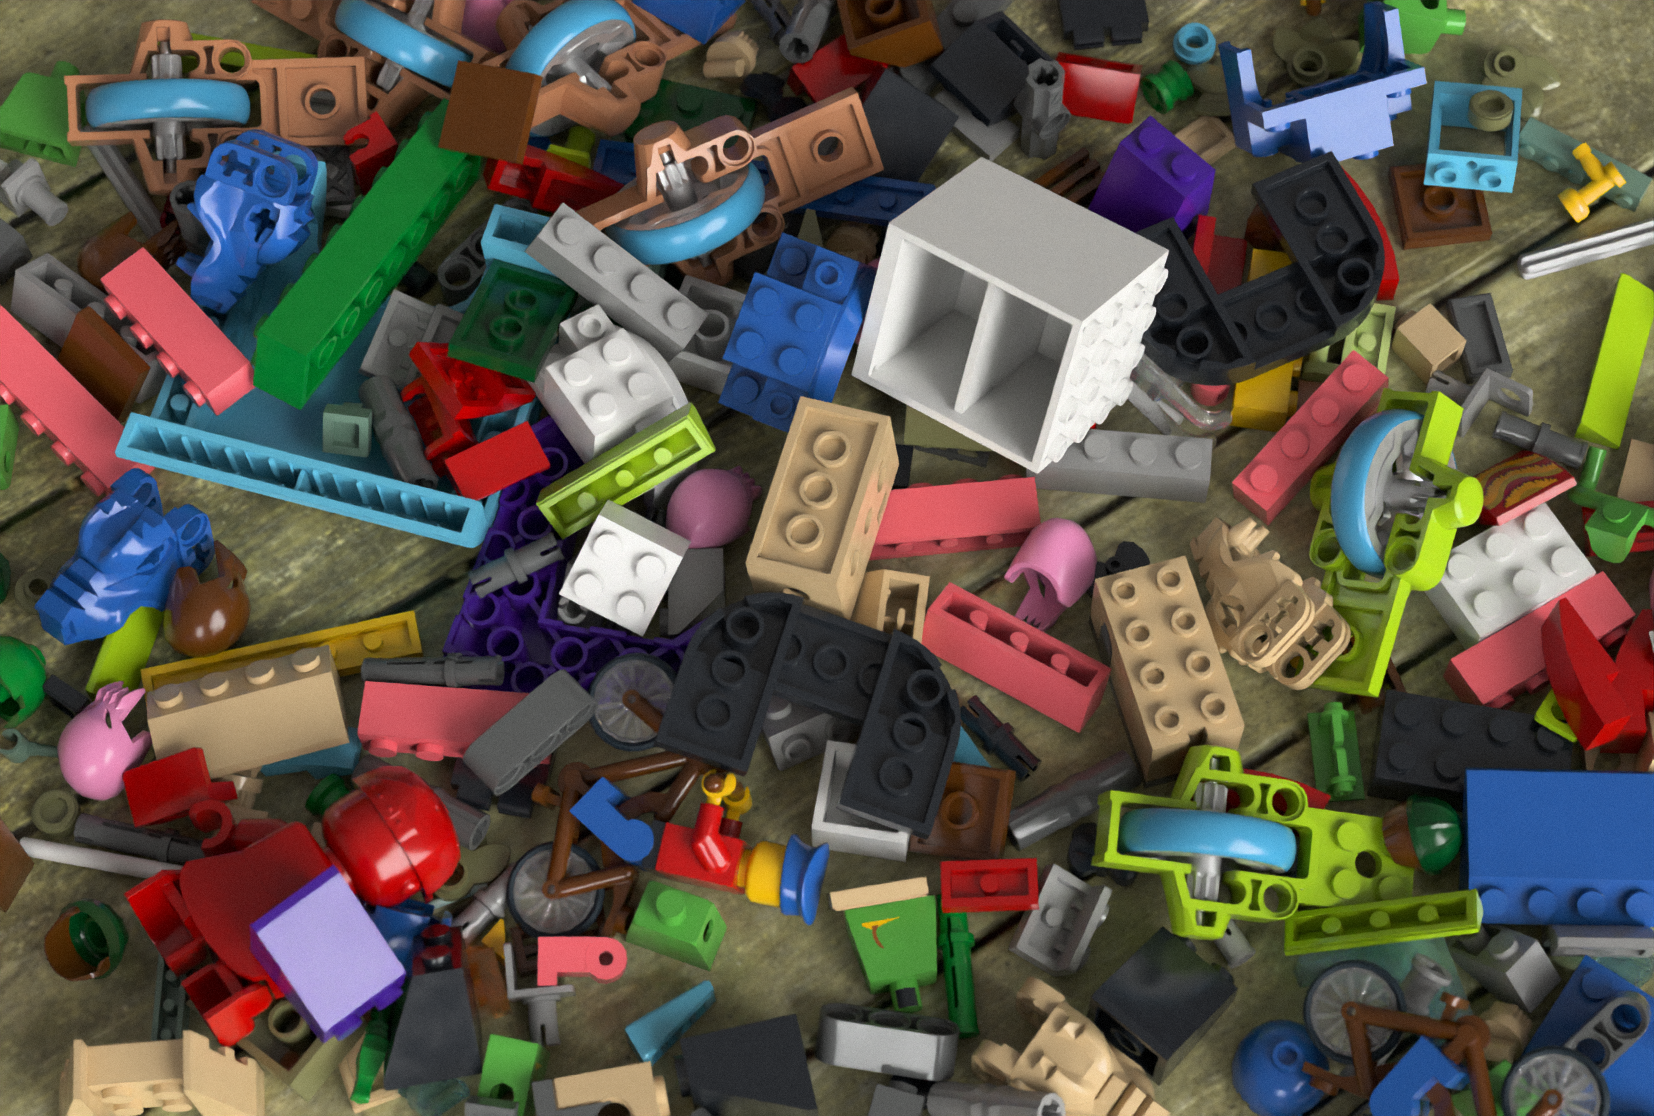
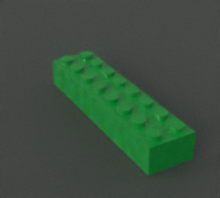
(361, 263)

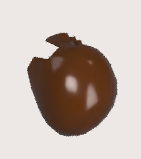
(113, 246)
(207, 616)

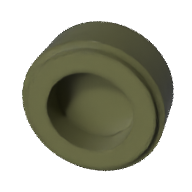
(1490, 110)
(55, 813)

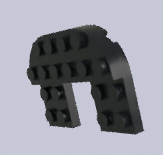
(1281, 314)
(832, 666)

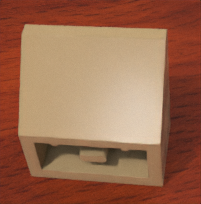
(892, 602)

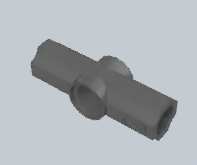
(1042, 109)

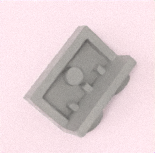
(801, 732)
(1061, 929)

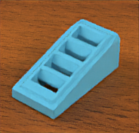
(661, 1028)

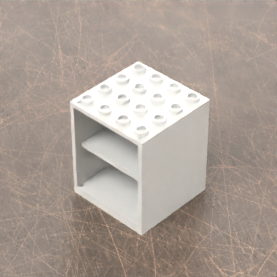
(1009, 313)

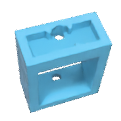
(1456, 168)

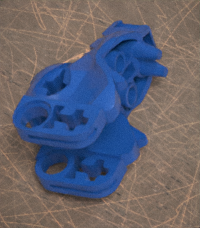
(250, 215)
(123, 560)

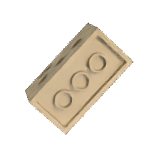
(824, 506)

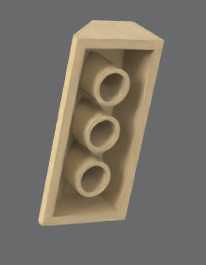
(253, 712)

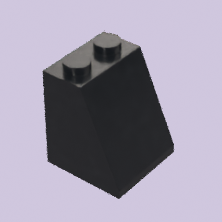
(904, 124)
(1161, 1003)
(436, 1018)
(748, 1070)

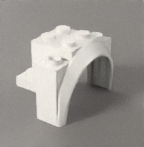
(606, 388)

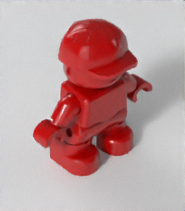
(381, 837)

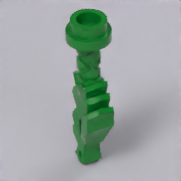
(371, 1054)

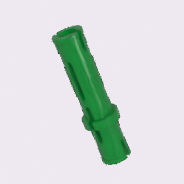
(956, 945)

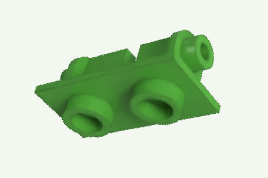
(1336, 753)

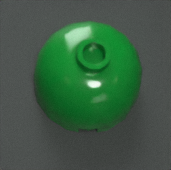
(20, 680)

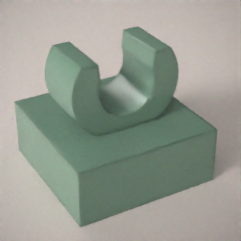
(347, 429)

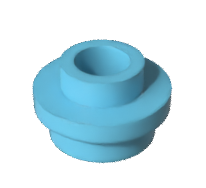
(1194, 34)

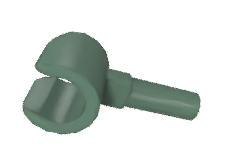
(25, 748)

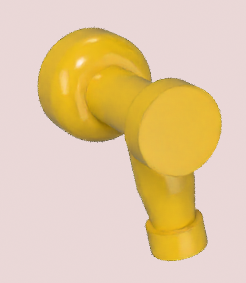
(1602, 179)

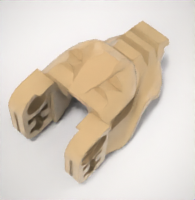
(1263, 596)
(1067, 1059)

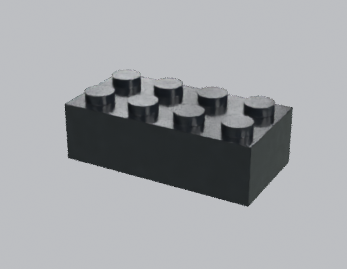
(1431, 740)

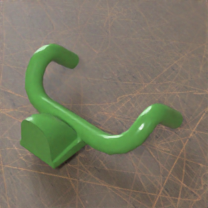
(1616, 520)

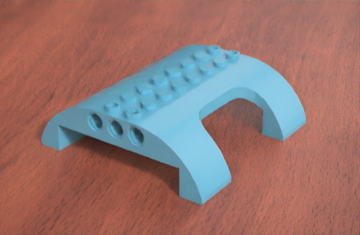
(279, 449)

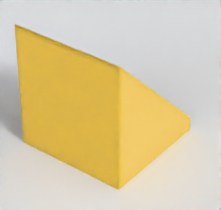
(496, 938)

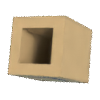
(1427, 342)

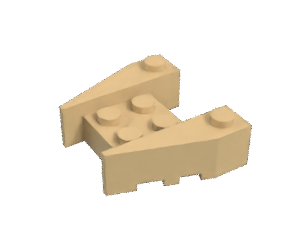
(158, 1074)

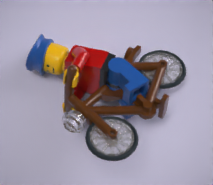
(560, 885)
(1359, 1015)

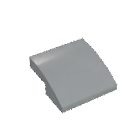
(399, 330)
(1598, 940)

